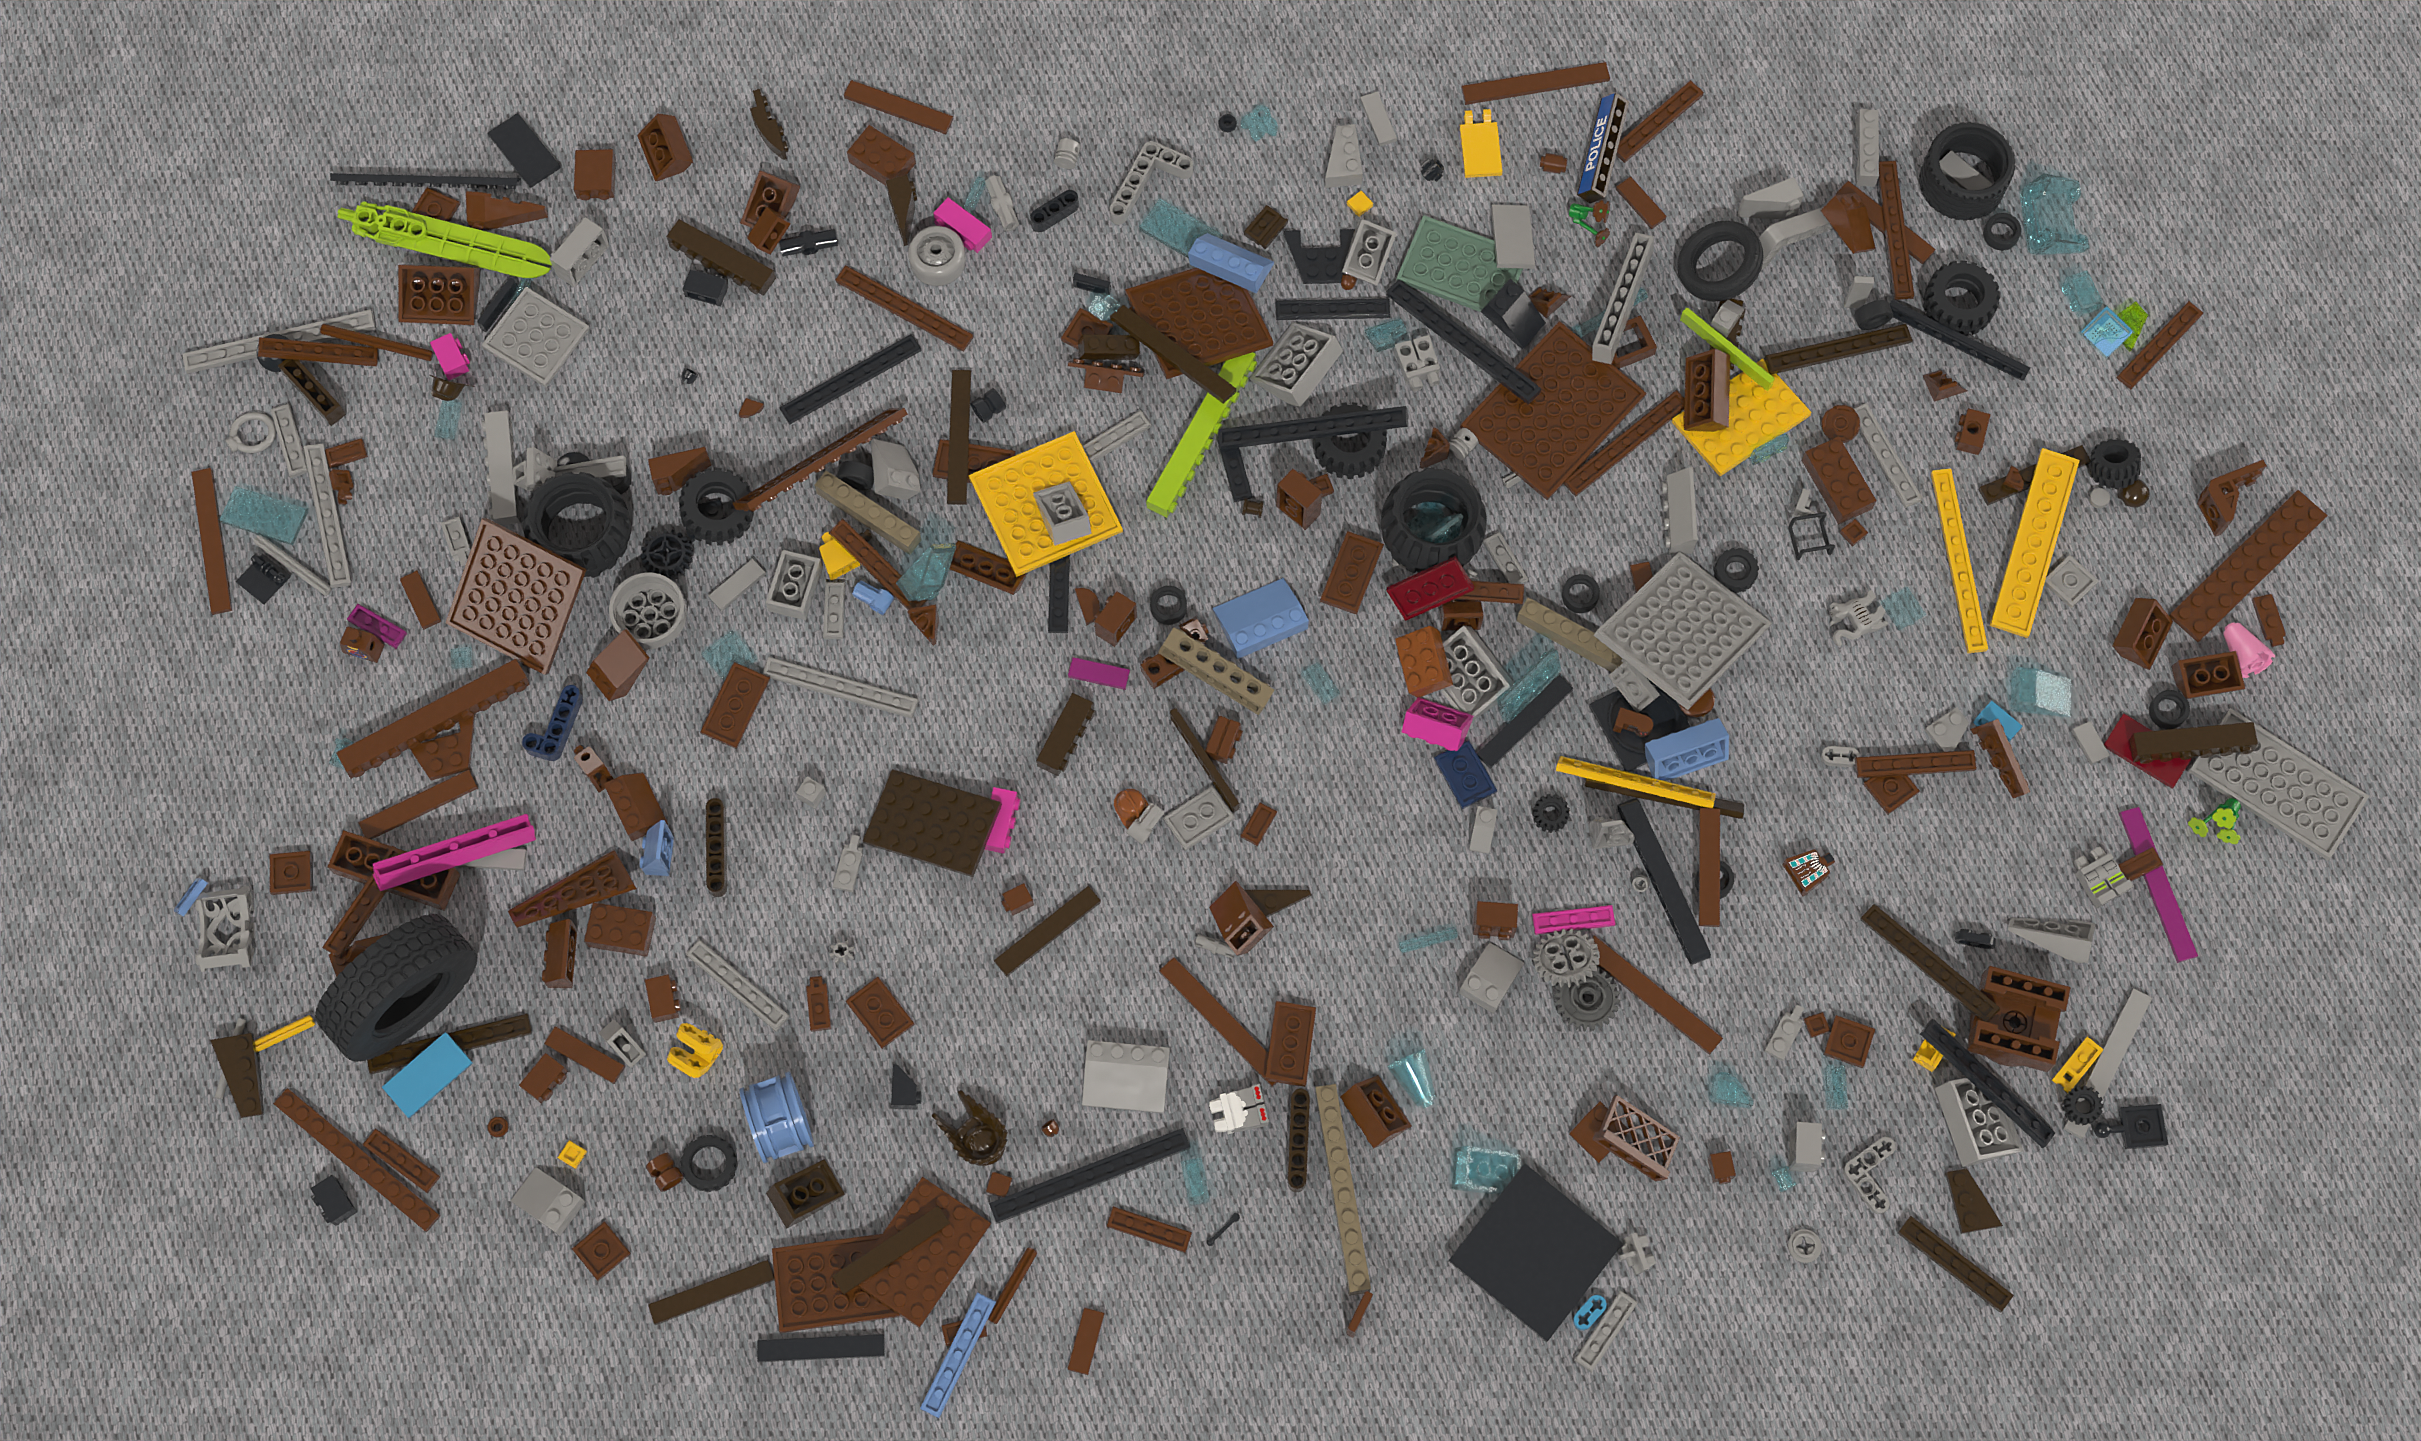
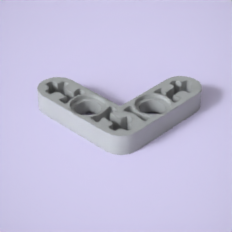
(1863, 1176)

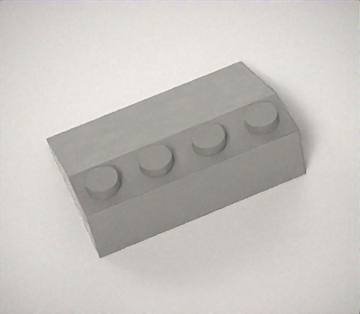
(1297, 363)
(1475, 674)
(1125, 1076)
(1976, 1123)

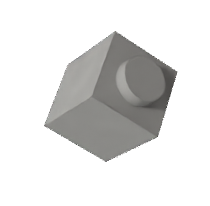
(811, 792)

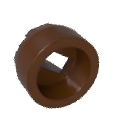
(1348, 282)
(1050, 1128)

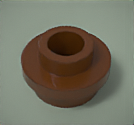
(493, 1122)

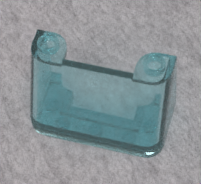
(2050, 216)

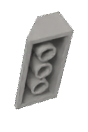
(1680, 512)

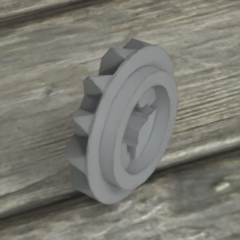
(1810, 1239)

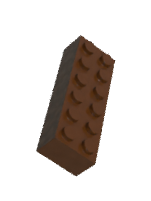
(355, 859)

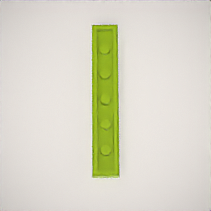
(1720, 343)

